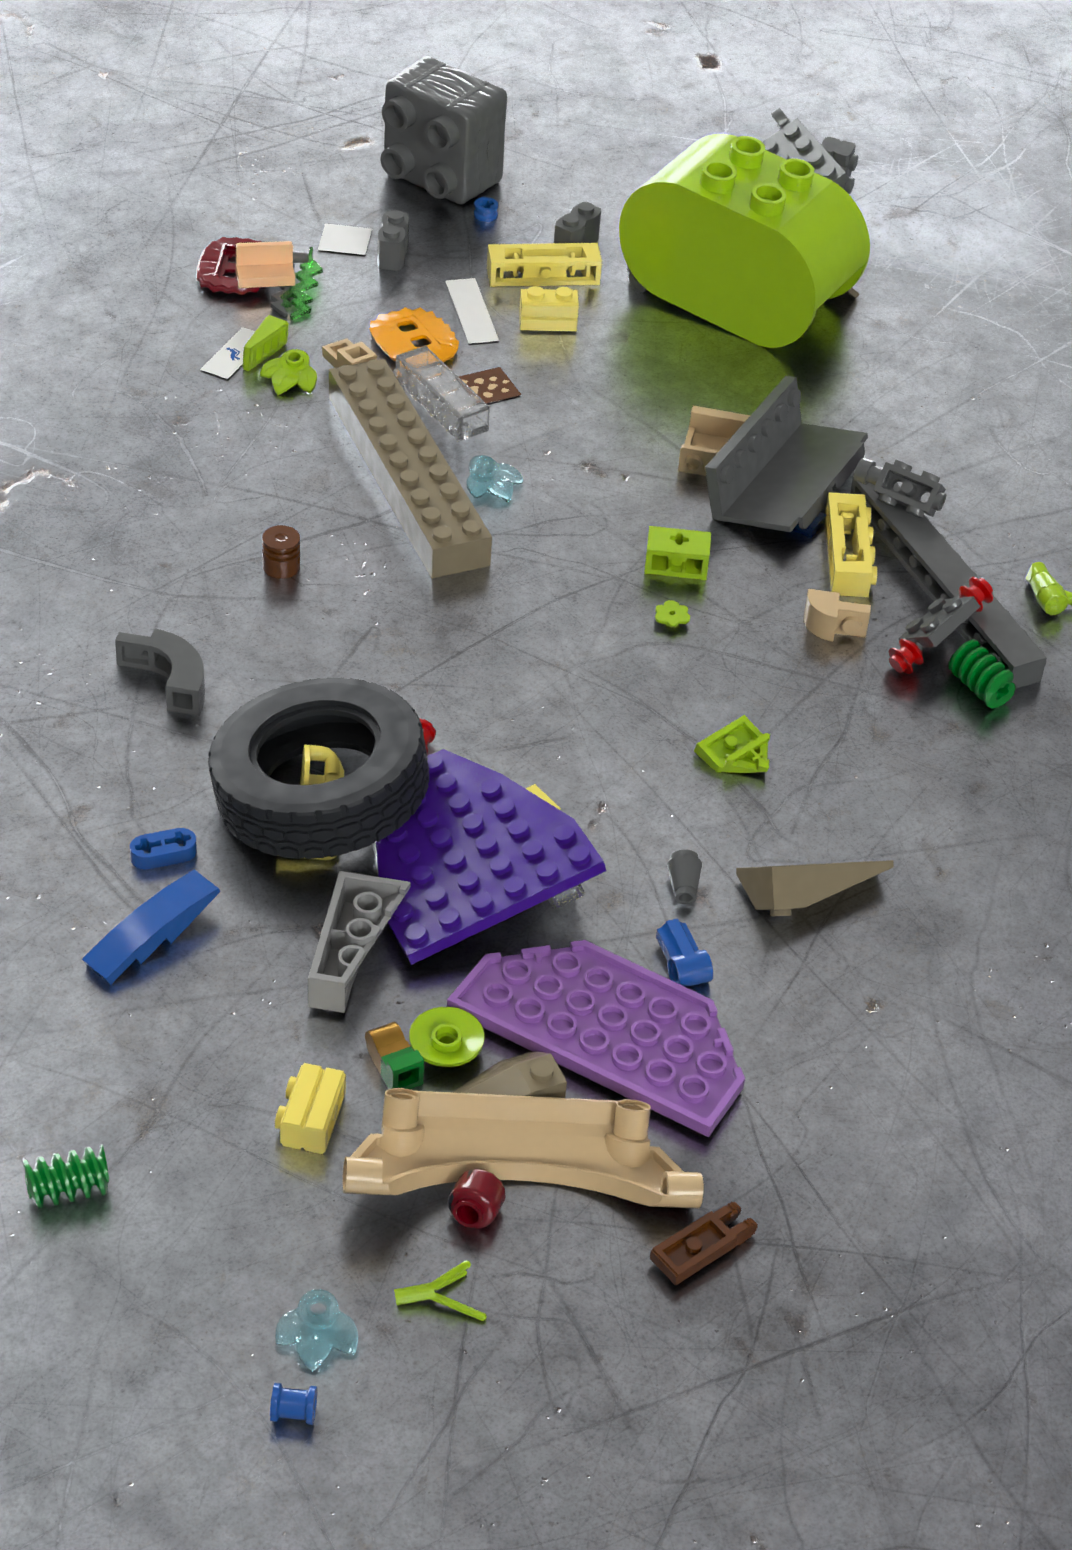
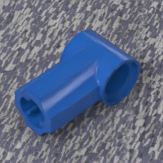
(684, 960)

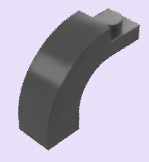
(171, 658)

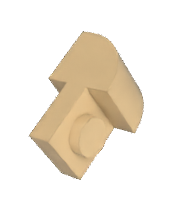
(347, 353)
(828, 616)

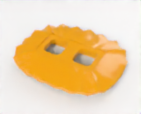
(394, 341)

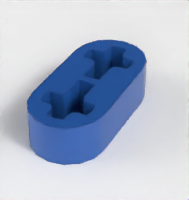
(163, 848)

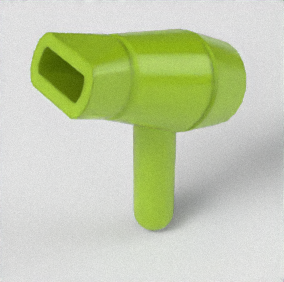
(1047, 590)

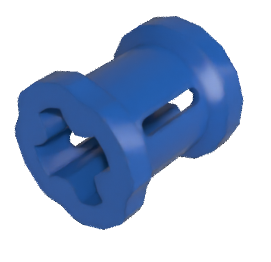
(293, 1403)

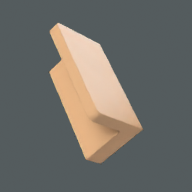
(265, 264)

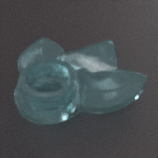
(492, 477)
(317, 1333)

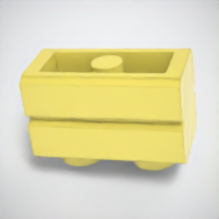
(548, 309)
(311, 1108)

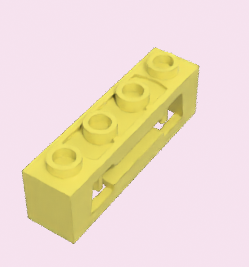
(544, 264)
(856, 573)

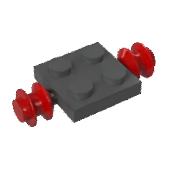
(938, 623)

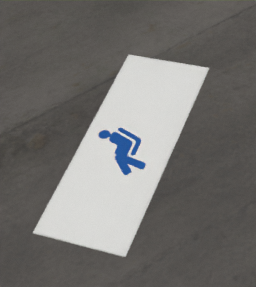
(230, 356)

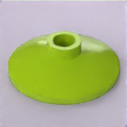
(447, 1036)

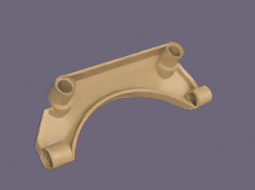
(522, 1138)

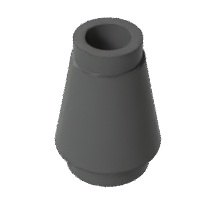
(684, 873)

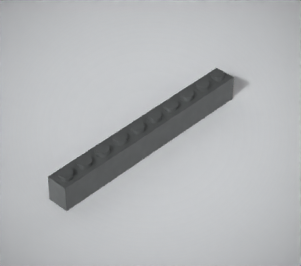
(940, 575)

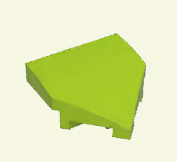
(736, 748)

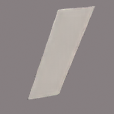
(472, 310)

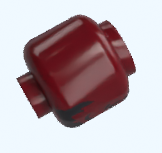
(476, 1198)

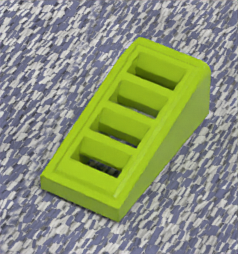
(265, 341)

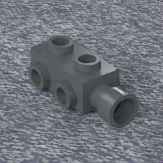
(911, 490)

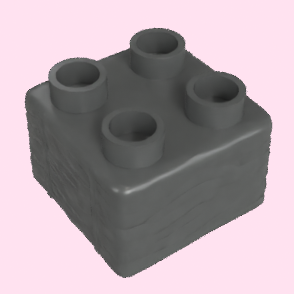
(444, 130)

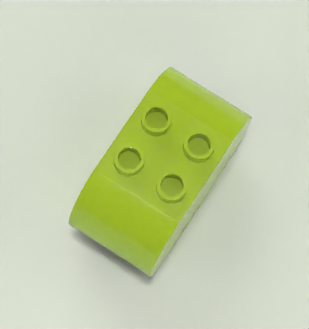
(744, 238)

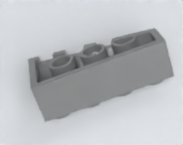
(352, 924)

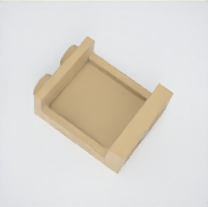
(706, 436)

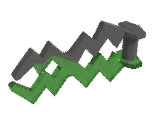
(309, 269)

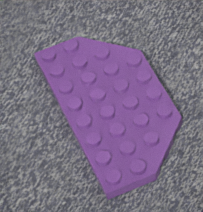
(610, 1026)

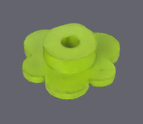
(672, 614)

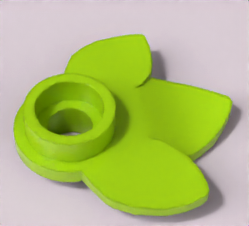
(290, 370)

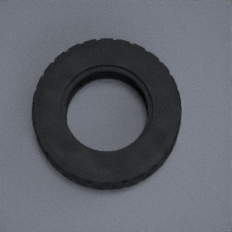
(329, 815)

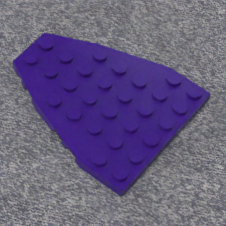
(477, 856)

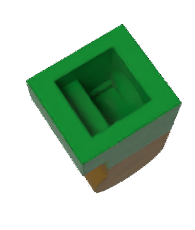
(394, 1056)

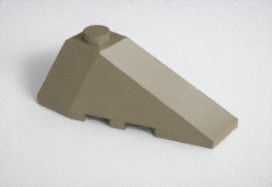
(803, 885)
(522, 1075)

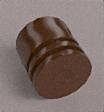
(281, 551)

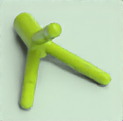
(427, 1291)

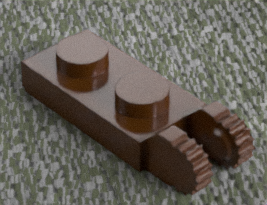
(701, 1243)

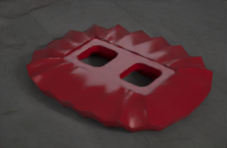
(215, 263)

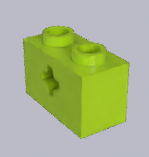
(678, 552)

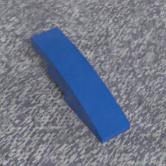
(150, 924)

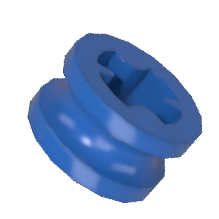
(485, 209)

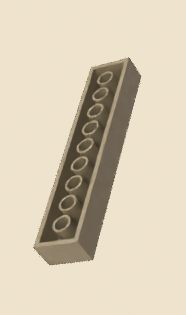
(410, 469)

